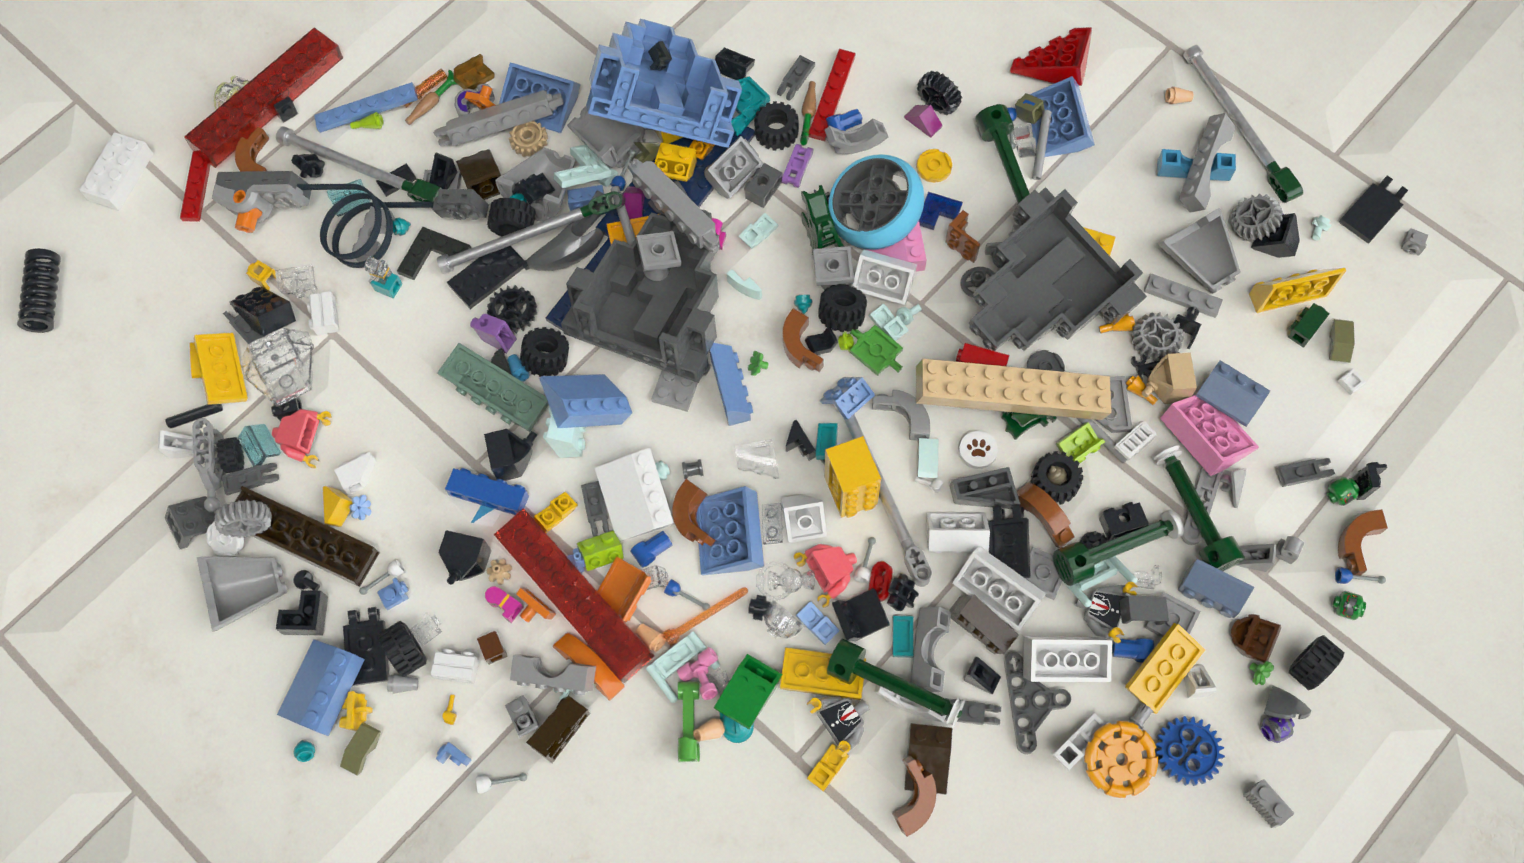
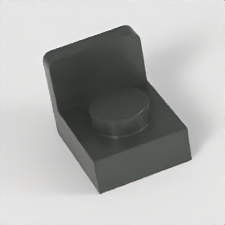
(660, 56)

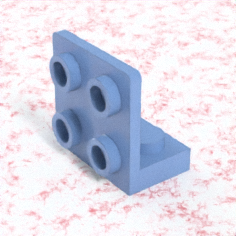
(848, 395)

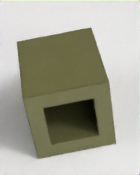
(1029, 108)

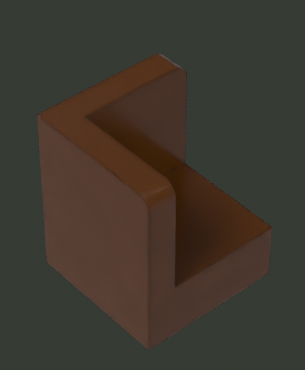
(491, 647)

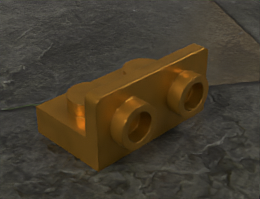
(472, 73)

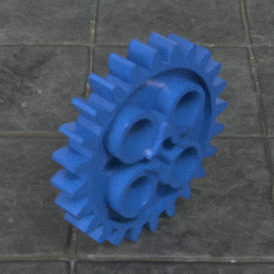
(1204, 763)

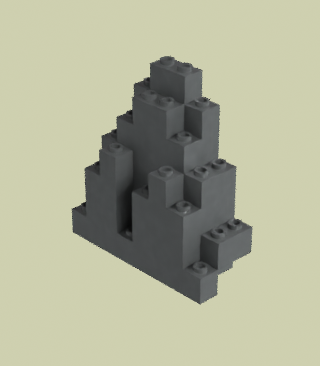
(1045, 269)
(643, 318)

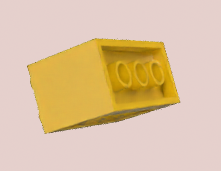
(852, 477)

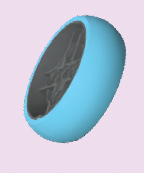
(859, 193)

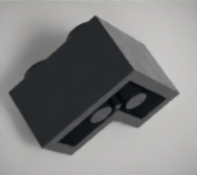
(308, 618)

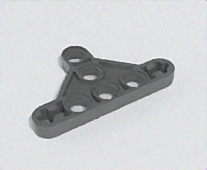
(1032, 712)

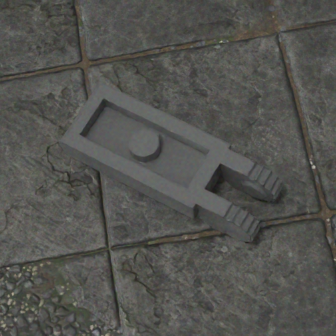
(796, 76)
(242, 328)
(1303, 472)
(249, 478)
(595, 506)
(974, 713)

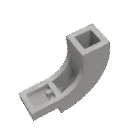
(857, 140)
(906, 405)

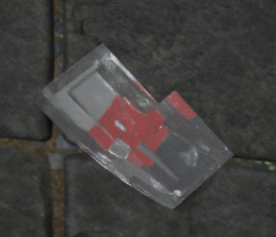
(1024, 140)

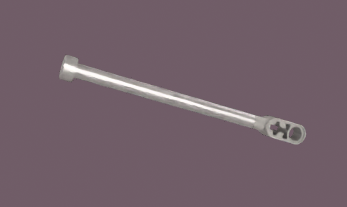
(896, 519)

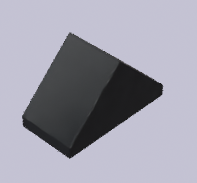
(442, 171)
(982, 676)

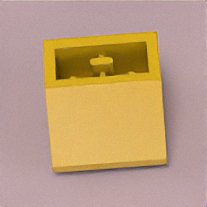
(676, 161)

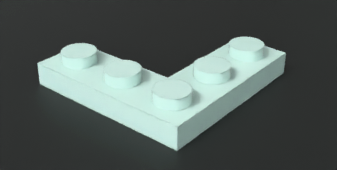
(591, 168)

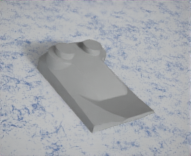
(733, 167)

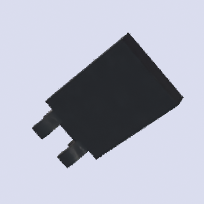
(1373, 210)
(1011, 539)
(363, 641)

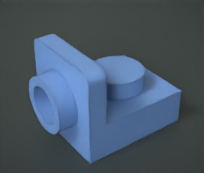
(393, 594)
(456, 755)

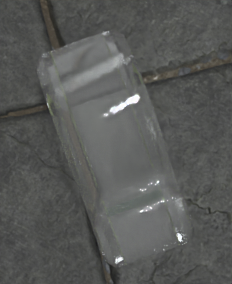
(227, 90)

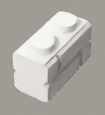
(323, 313)
(455, 666)

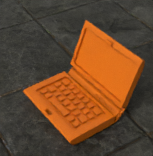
(624, 587)

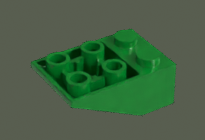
(748, 691)

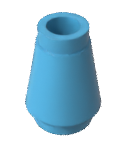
(517, 369)

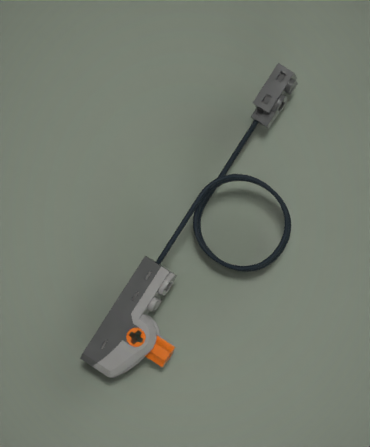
(255, 193)

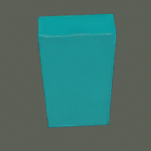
(826, 438)
(903, 636)

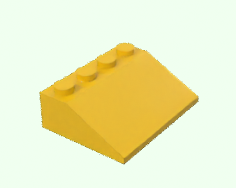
(1294, 289)

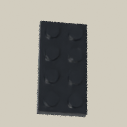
(486, 275)

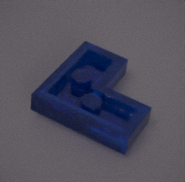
(938, 205)

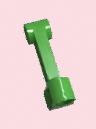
(687, 745)

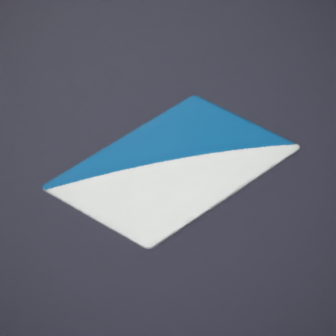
(486, 516)

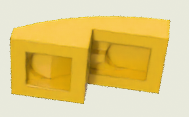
(827, 767)

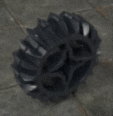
(939, 92)
(515, 300)

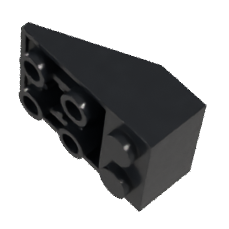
(264, 310)

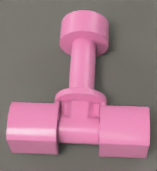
(699, 670)

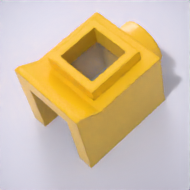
(259, 273)

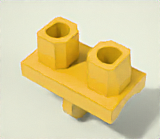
(356, 711)

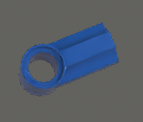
(845, 120)
(647, 551)
(1133, 649)

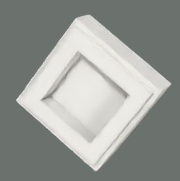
(1351, 381)

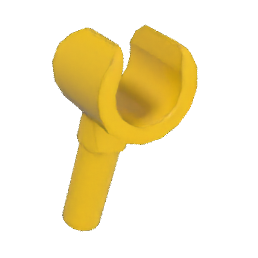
(448, 716)

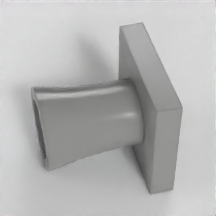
(658, 254)
(833, 266)

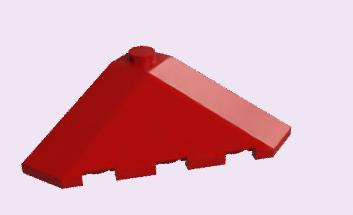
(1059, 59)

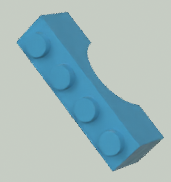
(1174, 164)

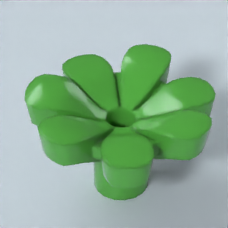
(757, 363)
(1261, 672)

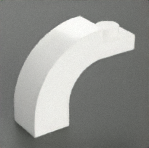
(908, 705)
(1075, 746)

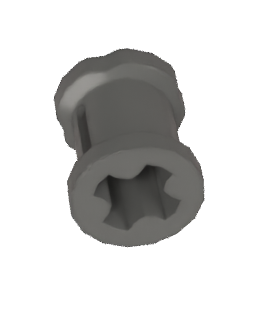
(692, 469)

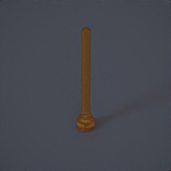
(673, 635)

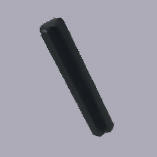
(193, 414)

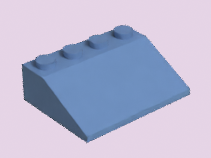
(525, 81)
(1069, 122)
(585, 400)
(735, 526)
(320, 687)

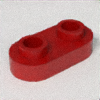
(881, 582)

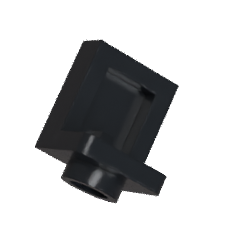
(285, 109)
(822, 342)

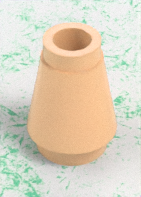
(1177, 95)
(653, 639)
(710, 730)

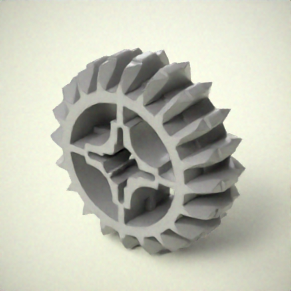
(1268, 217)
(1160, 327)
(242, 518)

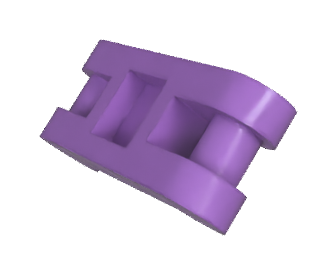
(797, 165)

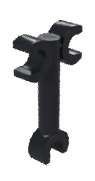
(1141, 367)

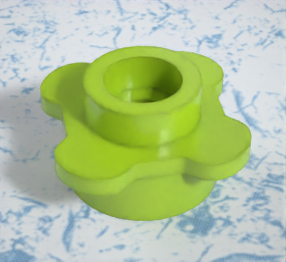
(845, 341)

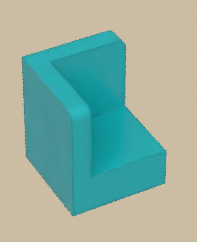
(390, 288)

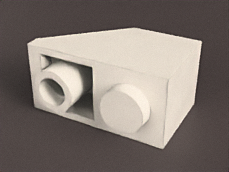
(356, 473)

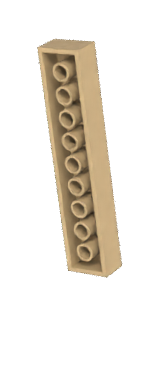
(1012, 389)

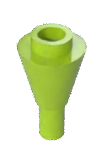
(373, 121)

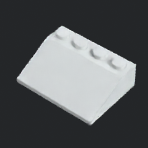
(634, 495)

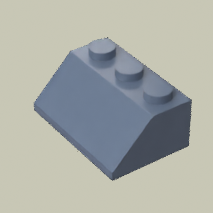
(1233, 393)
(1215, 588)

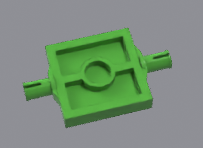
(876, 350)

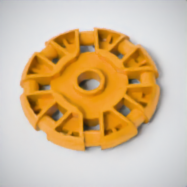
(1133, 759)

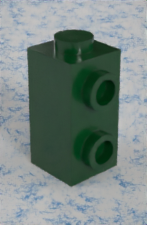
(1311, 321)

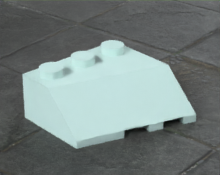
(564, 441)

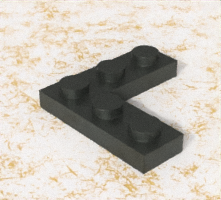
(424, 243)

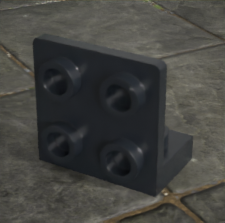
(861, 615)

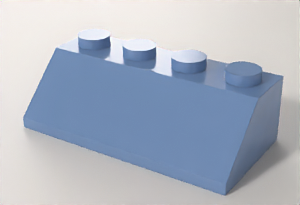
(730, 384)

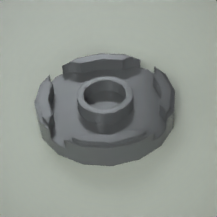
(1046, 361)

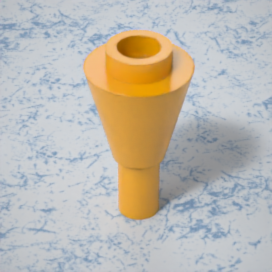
(1124, 324)
(1136, 386)

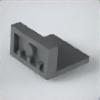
(188, 520)

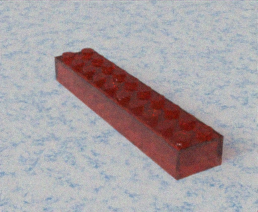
(253, 104)
(574, 596)

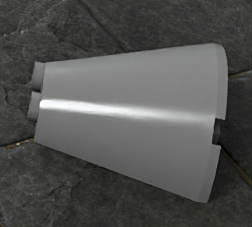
(607, 137)
(545, 162)
(1205, 251)
(238, 586)

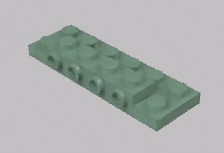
(493, 388)

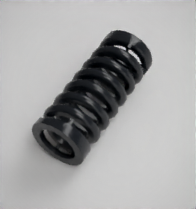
(29, 289)

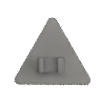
(1234, 483)

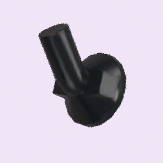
(304, 580)

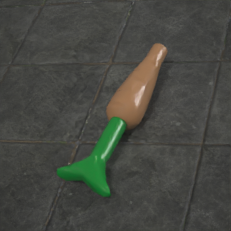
(430, 99)
(808, 112)

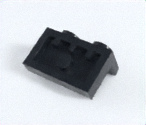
(733, 64)
(534, 187)
(1369, 479)

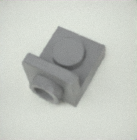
(1415, 242)

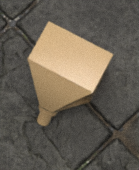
(1172, 378)

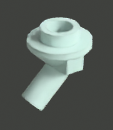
(1320, 223)
(906, 314)
(662, 470)

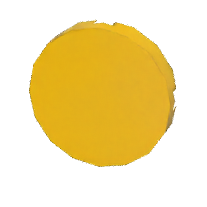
(934, 165)

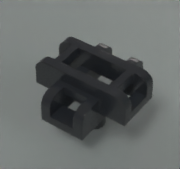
(309, 165)
(899, 591)

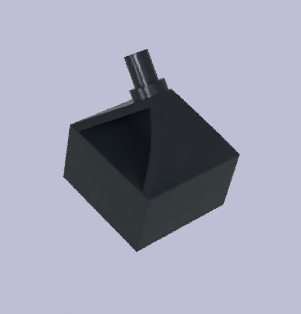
(508, 453)
(463, 556)

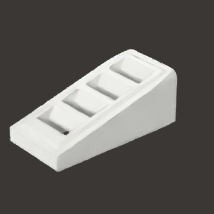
(1144, 432)

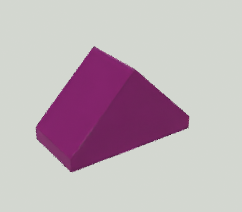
(924, 119)
(634, 202)

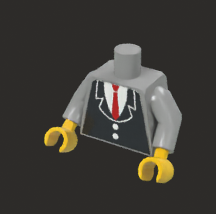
(1105, 613)
(841, 720)

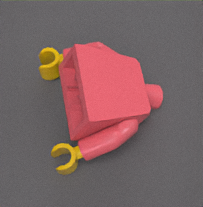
(297, 434)
(830, 568)

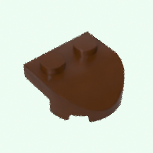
(1255, 637)

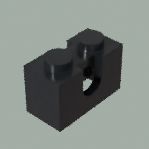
(1114, 527)

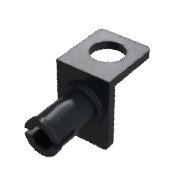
(1189, 324)

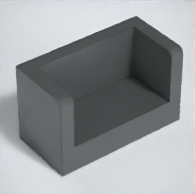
(1144, 609)

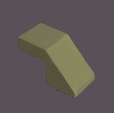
(1343, 340)
(359, 747)

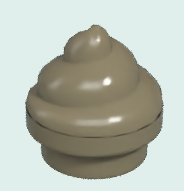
(1057, 475)

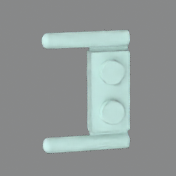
(1103, 571)
(673, 660)

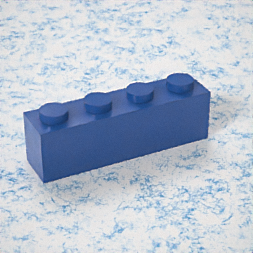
(486, 492)

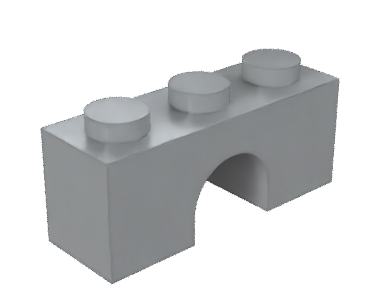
(365, 232)

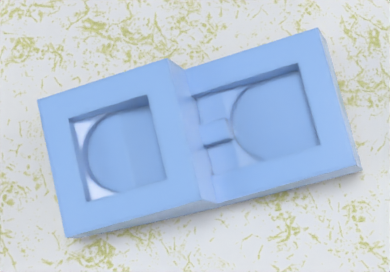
(817, 623)

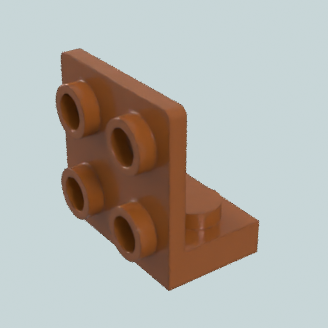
(959, 240)

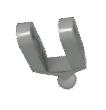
(210, 480)

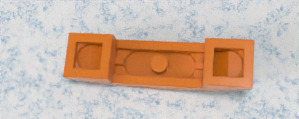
(578, 652)

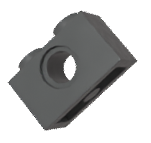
(762, 194)

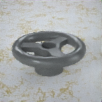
(978, 277)

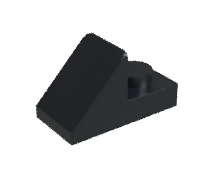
(798, 438)

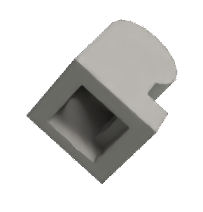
(1289, 549)

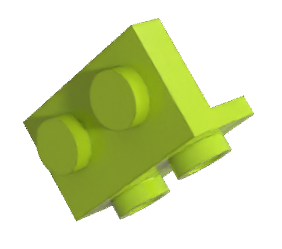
(1080, 442)
(600, 550)

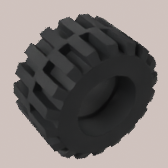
(773, 114)
(509, 216)
(842, 307)
(544, 363)
(1074, 477)
(402, 648)
(1316, 662)

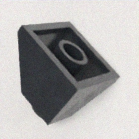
(1282, 242)

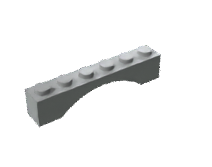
(1196, 188)

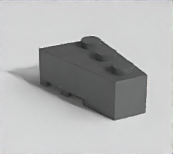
(986, 489)

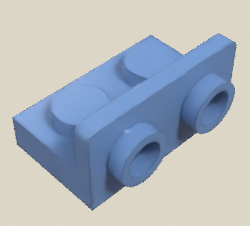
(582, 196)

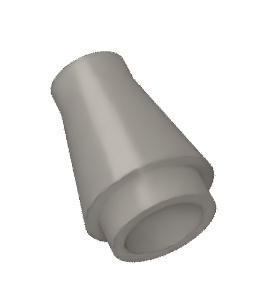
(400, 684)

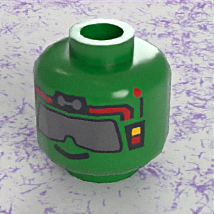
(1343, 491)
(1349, 605)

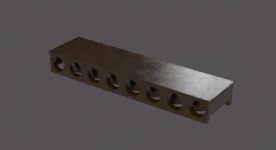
(314, 541)

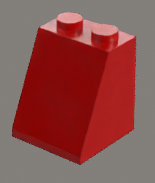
(980, 355)

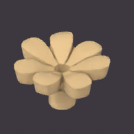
(499, 571)

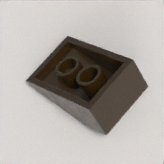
(933, 750)

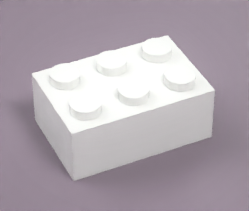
(884, 276)

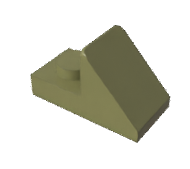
(648, 149)

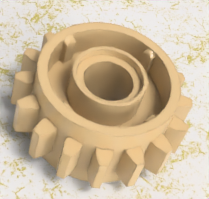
(528, 147)

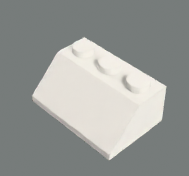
(957, 531)

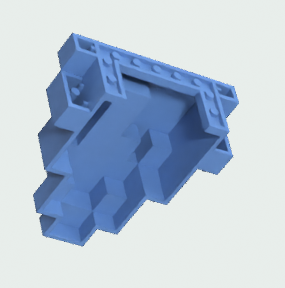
(680, 100)

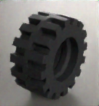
(230, 455)

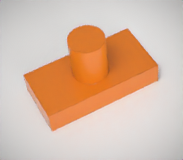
(480, 100)
(534, 606)

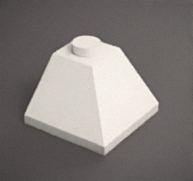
(803, 518)

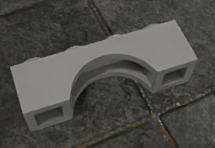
(932, 625)
(530, 670)

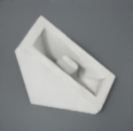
(175, 445)
(1199, 682)

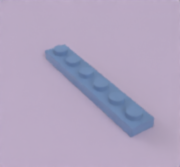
(366, 106)

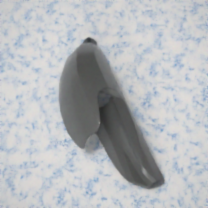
(568, 246)

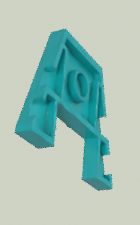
(749, 102)

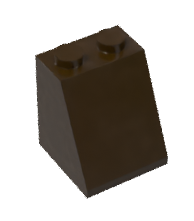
(480, 173)

